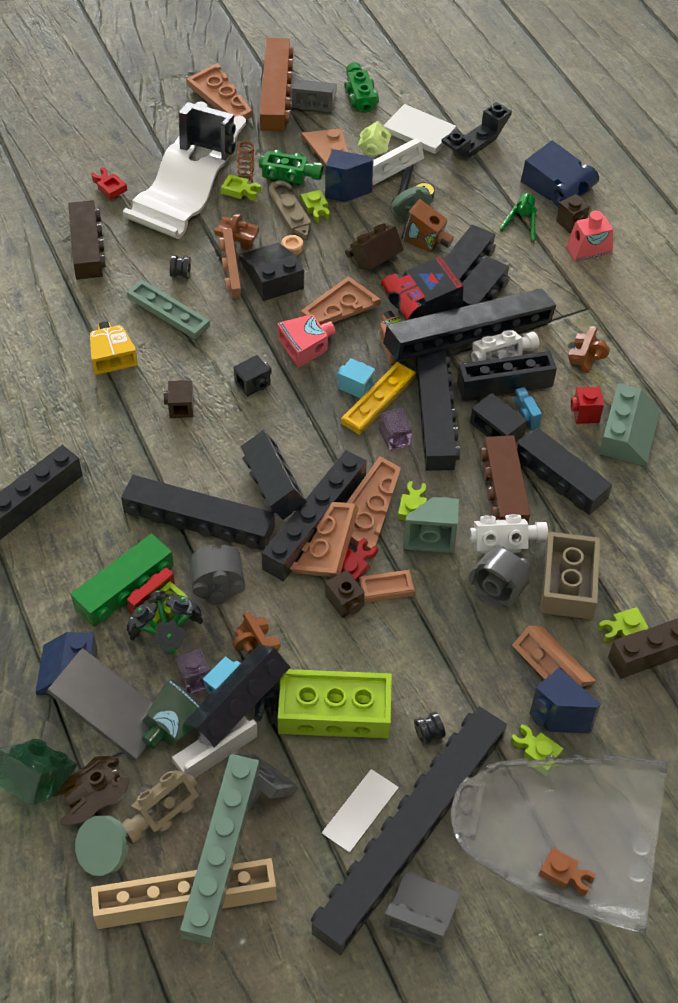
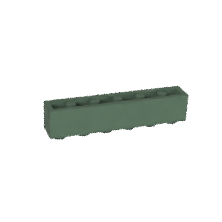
(220, 850)

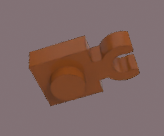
(562, 869)

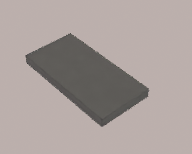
(103, 702)

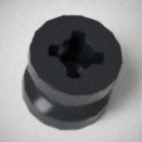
(180, 266)
(429, 728)

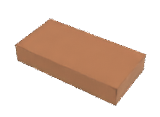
(387, 586)

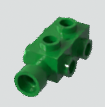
(360, 88)
(287, 168)

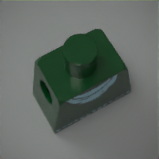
(168, 715)

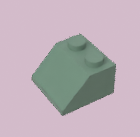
(432, 526)

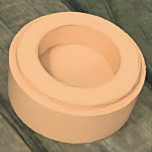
(293, 244)

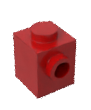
(587, 405)

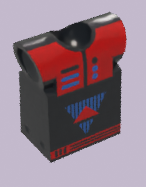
(424, 290)

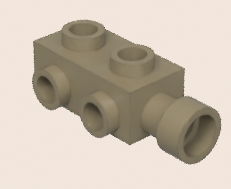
(163, 804)

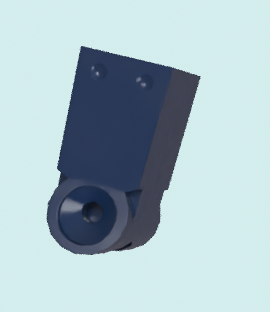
(557, 173)

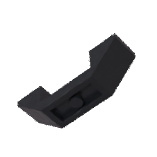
(493, 122)

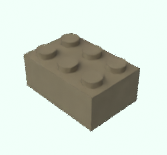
(570, 575)

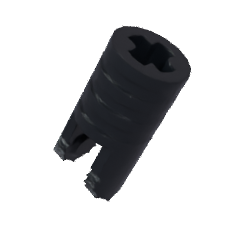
(269, 700)

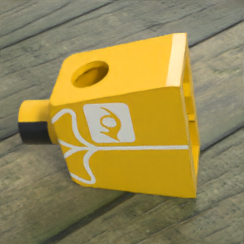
(111, 349)

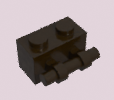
(375, 247)

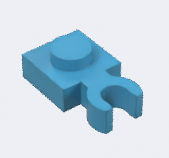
(528, 408)

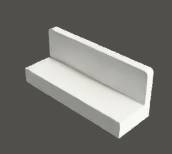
(397, 160)
(201, 757)

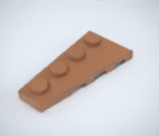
(373, 501)

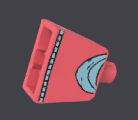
(591, 238)
(304, 338)

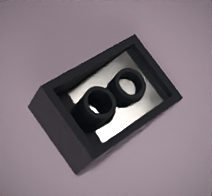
(273, 270)

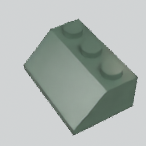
(630, 426)

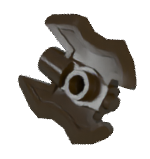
(92, 789)

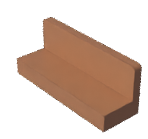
(547, 655)

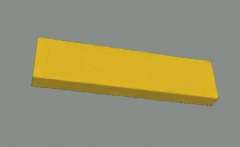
(378, 398)

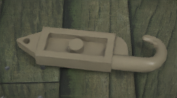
(290, 210)

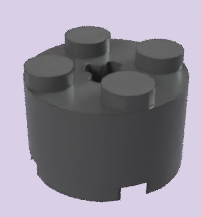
(216, 573)
(500, 577)

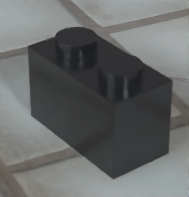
(496, 418)

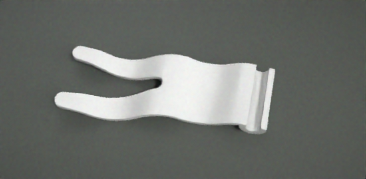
(179, 188)

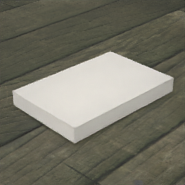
(412, 123)

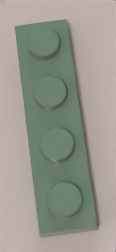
(168, 309)

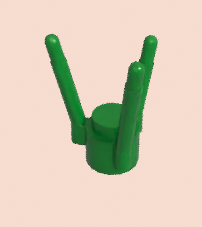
(524, 207)

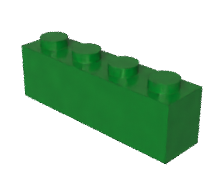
(116, 582)

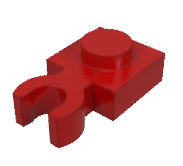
(109, 185)
(356, 562)

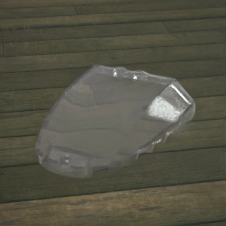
(585, 807)

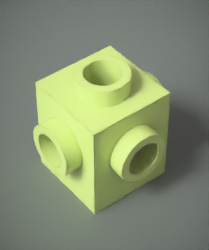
(374, 140)

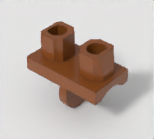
(242, 231)
(587, 350)
(252, 633)

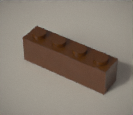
(504, 477)

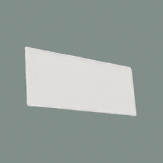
(360, 810)

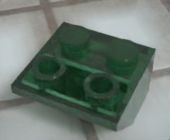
(33, 770)

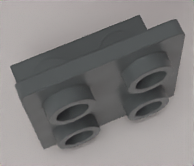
(313, 95)
(422, 910)

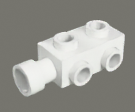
(504, 345)
(503, 533)

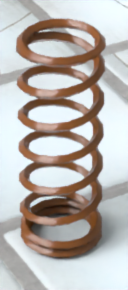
(251, 152)

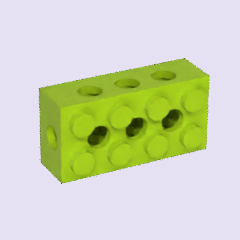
(335, 704)

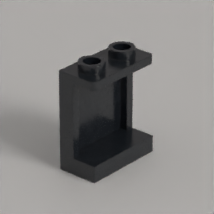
(207, 129)

